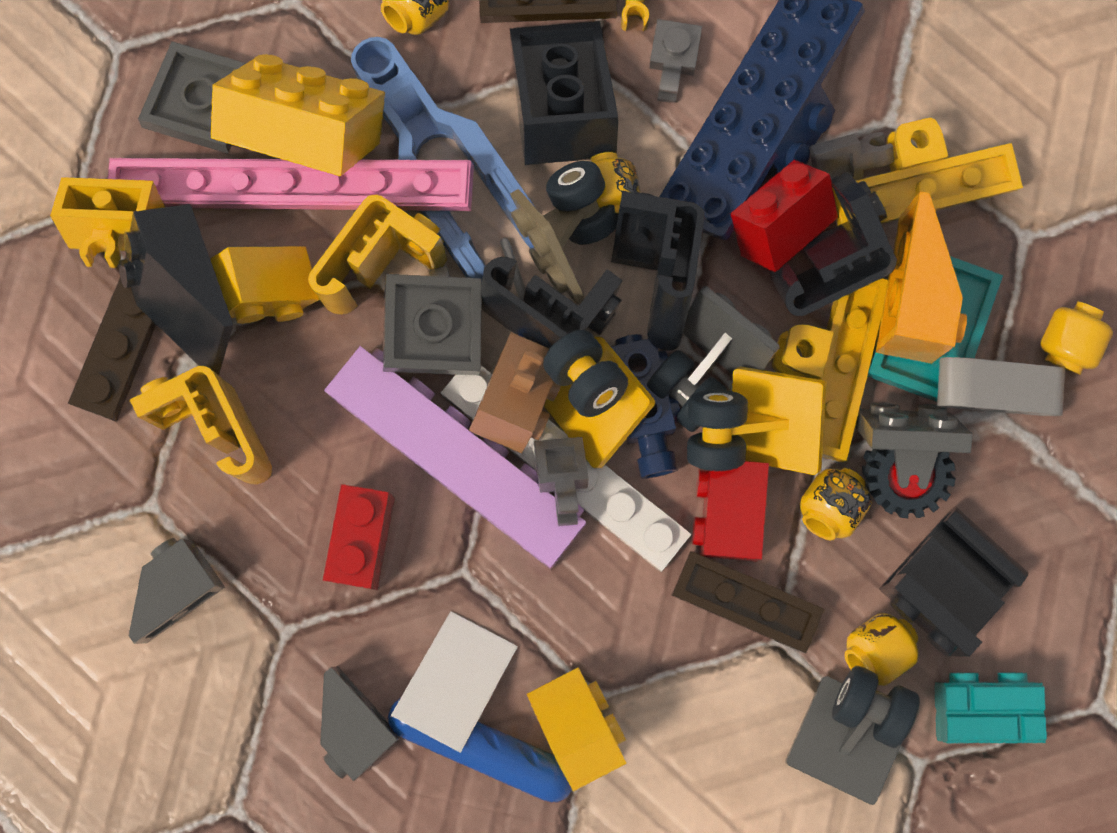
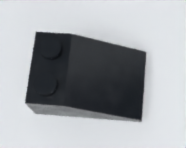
(563, 92)
(177, 282)

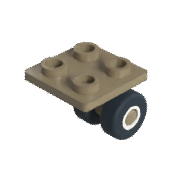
(576, 218)

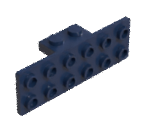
(767, 109)

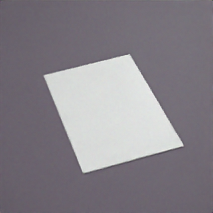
(454, 681)

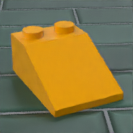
(922, 292)

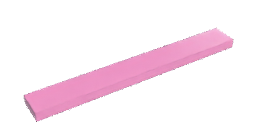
(288, 185)

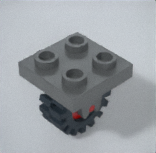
(910, 455)

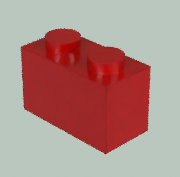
(784, 215)
(732, 512)
(359, 537)

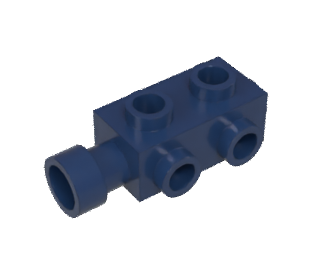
(651, 432)

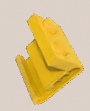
(367, 248)
(215, 410)

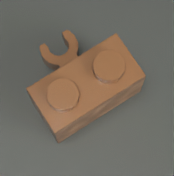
(516, 395)

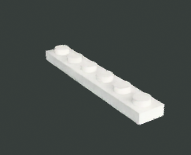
(608, 496)

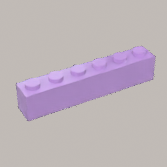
(454, 455)

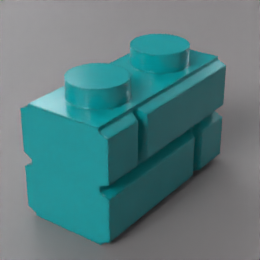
(990, 710)

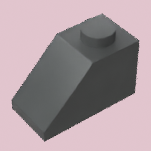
(171, 588)
(351, 727)

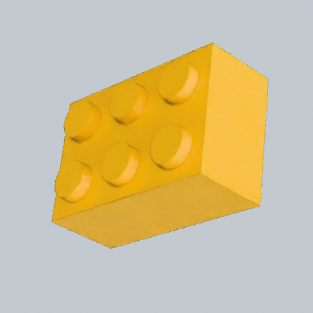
(297, 114)

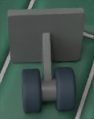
(725, 338)
(853, 733)

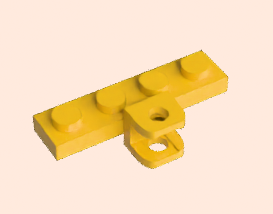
(947, 180)
(838, 357)

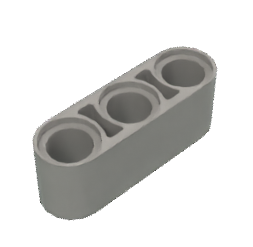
(1001, 386)

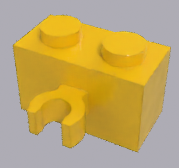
(98, 213)
(264, 282)
(576, 729)

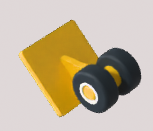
(596, 394)
(761, 420)

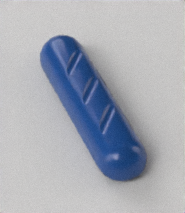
(498, 757)

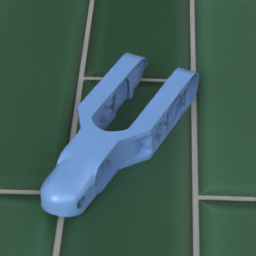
(417, 120)

